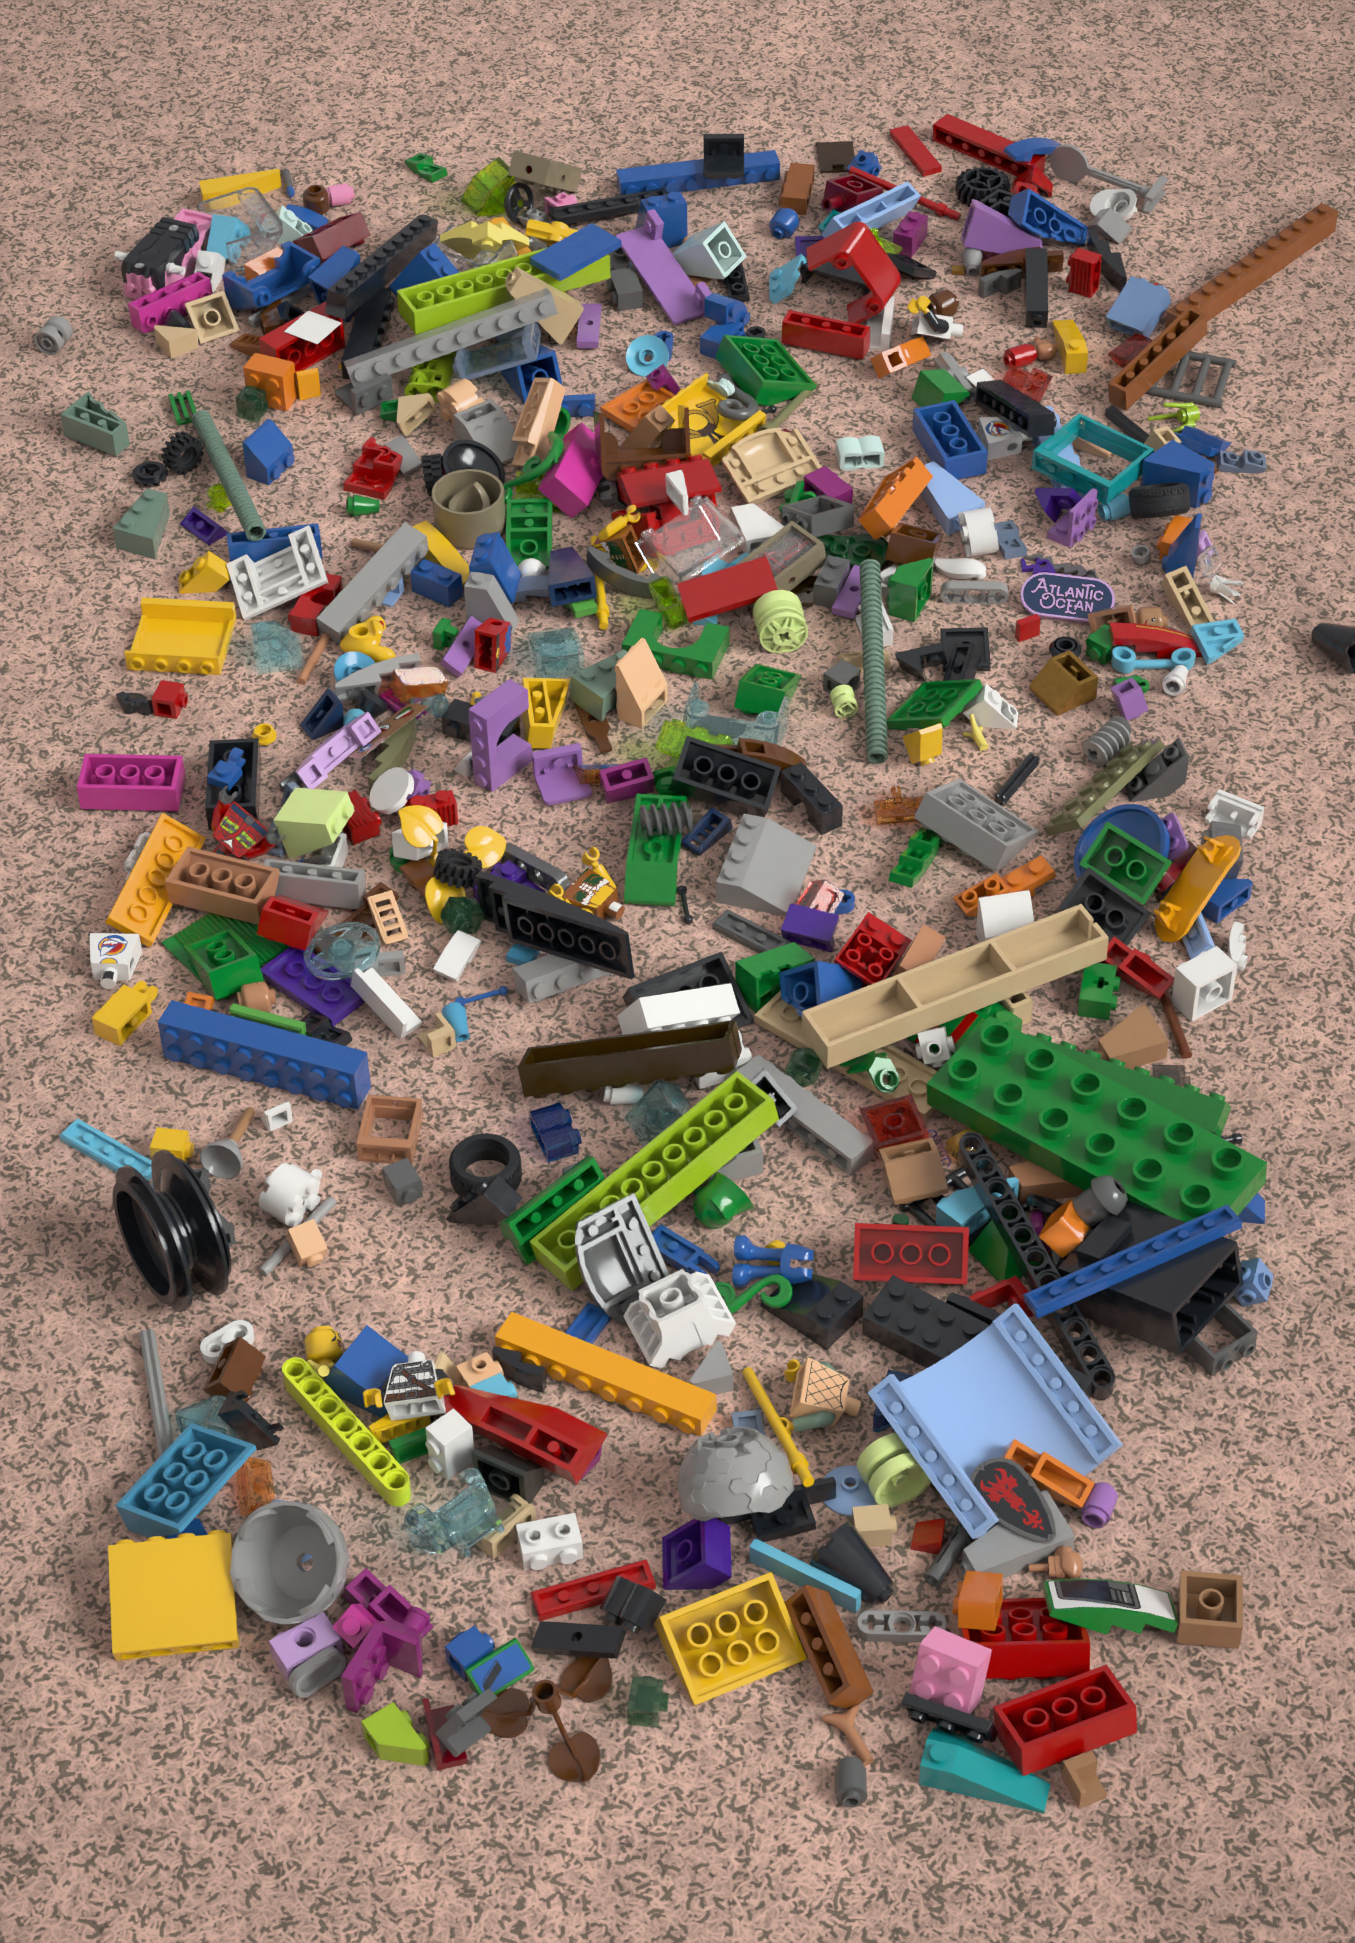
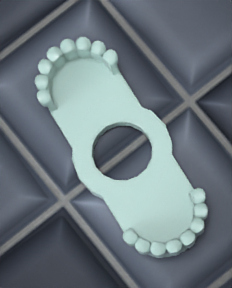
(723, 387)

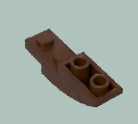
(1016, 260)
(766, 752)

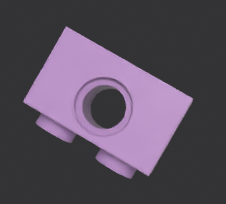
(315, 1632)

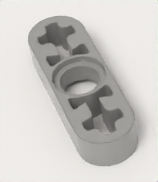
(966, 586)
(893, 1617)

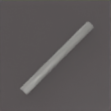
(285, 1248)

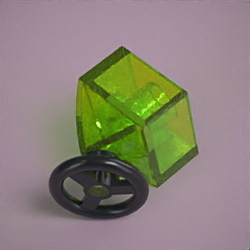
(496, 192)

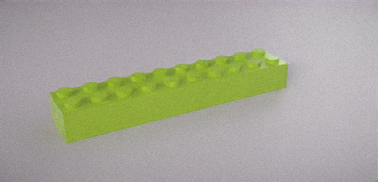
(479, 289)
(665, 1167)

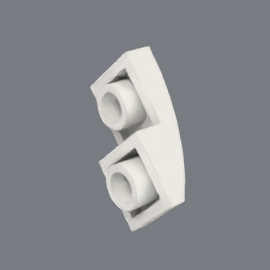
(1237, 946)
(456, 956)

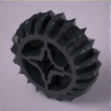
(980, 183)

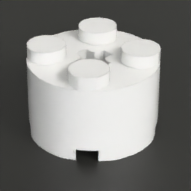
(978, 532)
(290, 1194)

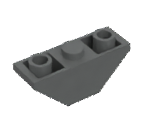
(1160, 775)

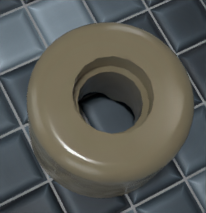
(468, 506)

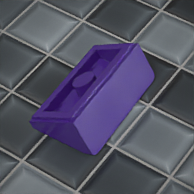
(203, 526)

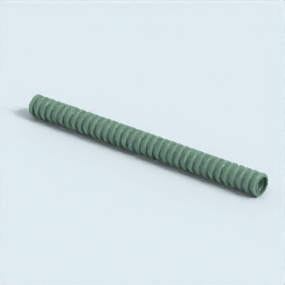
(229, 476)
(873, 662)

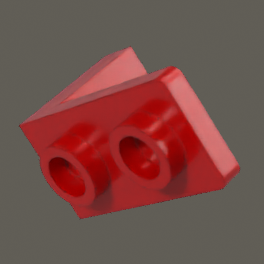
(1005, 1290)

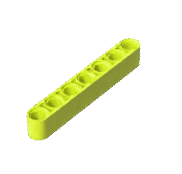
(346, 1432)

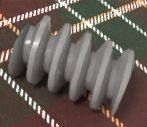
(1107, 741)

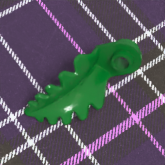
(876, 1066)

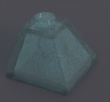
(276, 648)
(657, 1111)

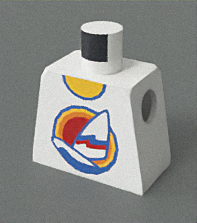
(1000, 438)
(114, 957)

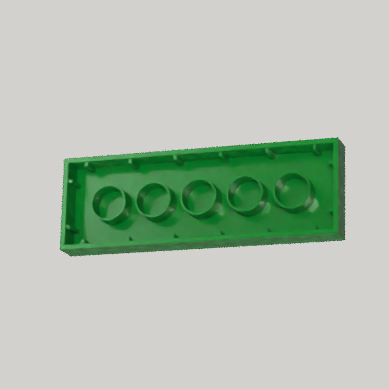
(1090, 1126)

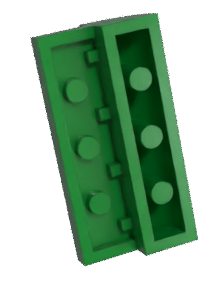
(549, 1205)

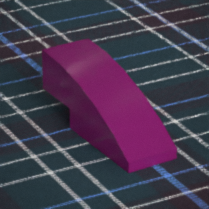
(380, 1600)

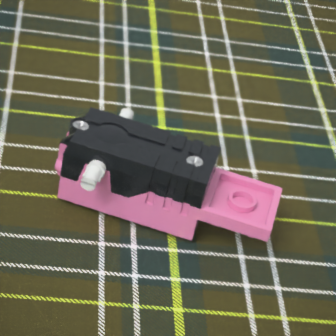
(164, 253)

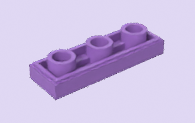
(589, 326)
(849, 596)
(462, 648)

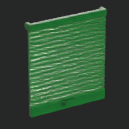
(214, 923)

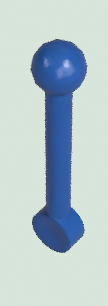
(502, 990)

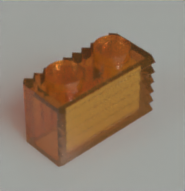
(418, 683)

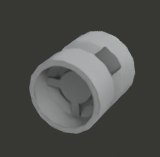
(53, 335)

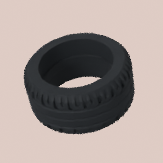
(1159, 500)
(484, 1147)

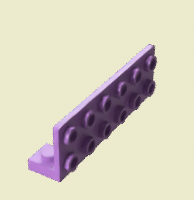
(662, 271)

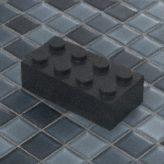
(248, 784)

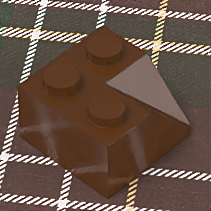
(912, 544)

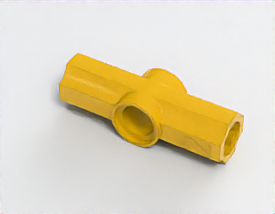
(548, 232)

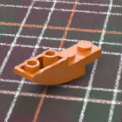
(1021, 879)

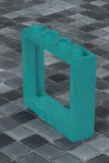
(1080, 479)

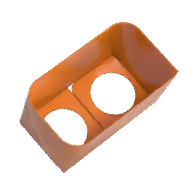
(1064, 1229)

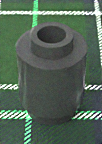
(850, 1782)

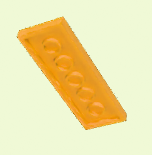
(144, 897)

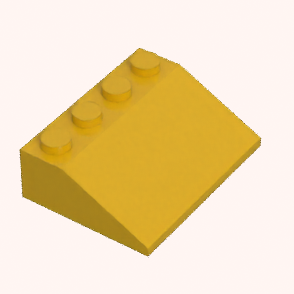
(730, 1639)

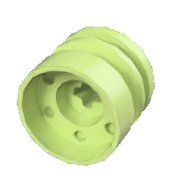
(780, 621)

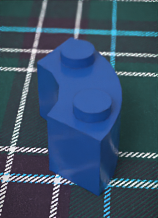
(725, 309)

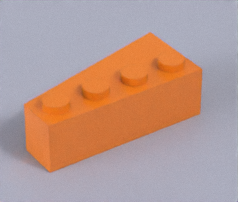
(894, 498)

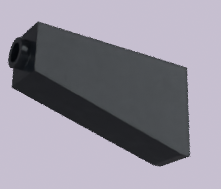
(1036, 288)

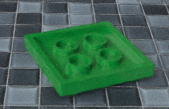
(934, 704)

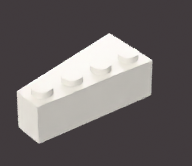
(680, 1009)

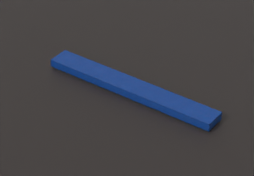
(1132, 1261)

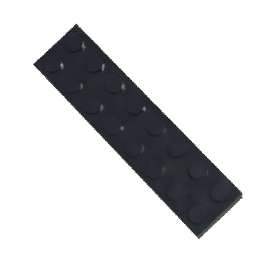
(927, 1327)

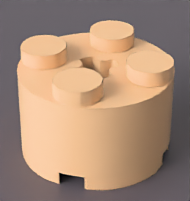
(457, 398)

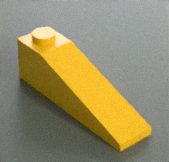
(262, 180)
(1071, 346)

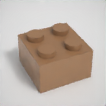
(1210, 1609)

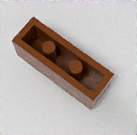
(797, 187)

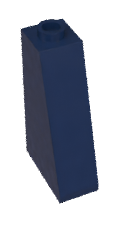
(569, 578)

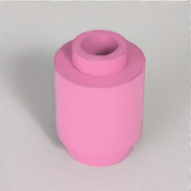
(340, 194)

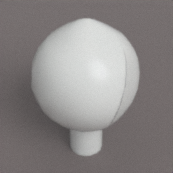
(531, 567)

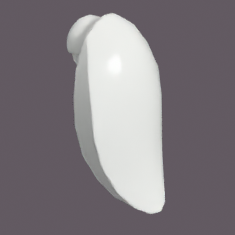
(961, 568)

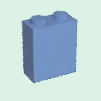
(1138, 307)

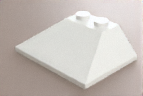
(278, 576)

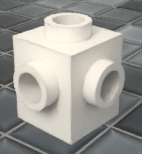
(934, 1036)

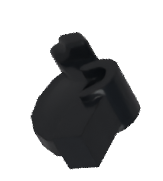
(135, 703)

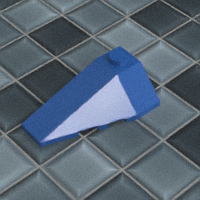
(1046, 219)

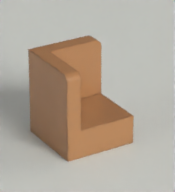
(1081, 1779)

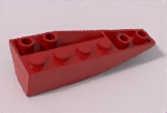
(530, 1430)

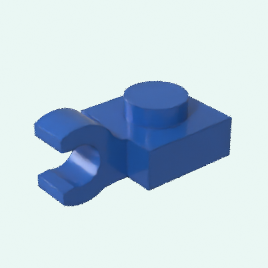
(227, 772)

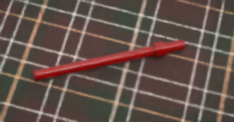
(939, 208)

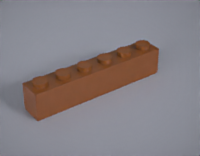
(1157, 358)

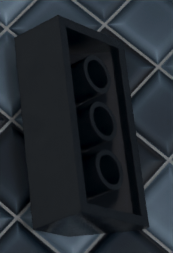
(724, 778)

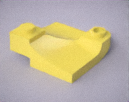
(473, 238)

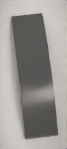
(617, 576)

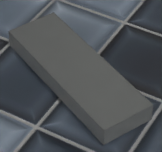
(747, 932)

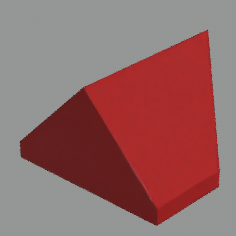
(1037, 178)

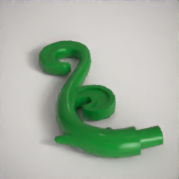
(535, 466)
(735, 1303)

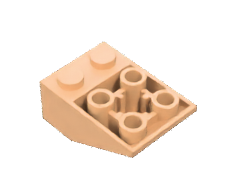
(639, 685)

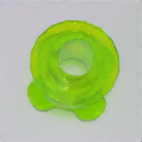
(218, 498)

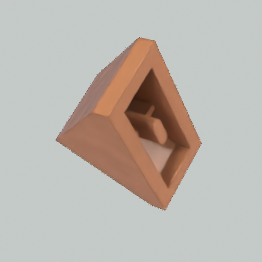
(1115, 614)

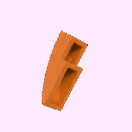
(1051, 1474)

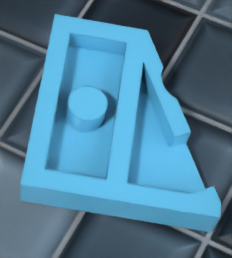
(783, 279)
(1217, 638)

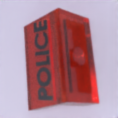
(821, 896)

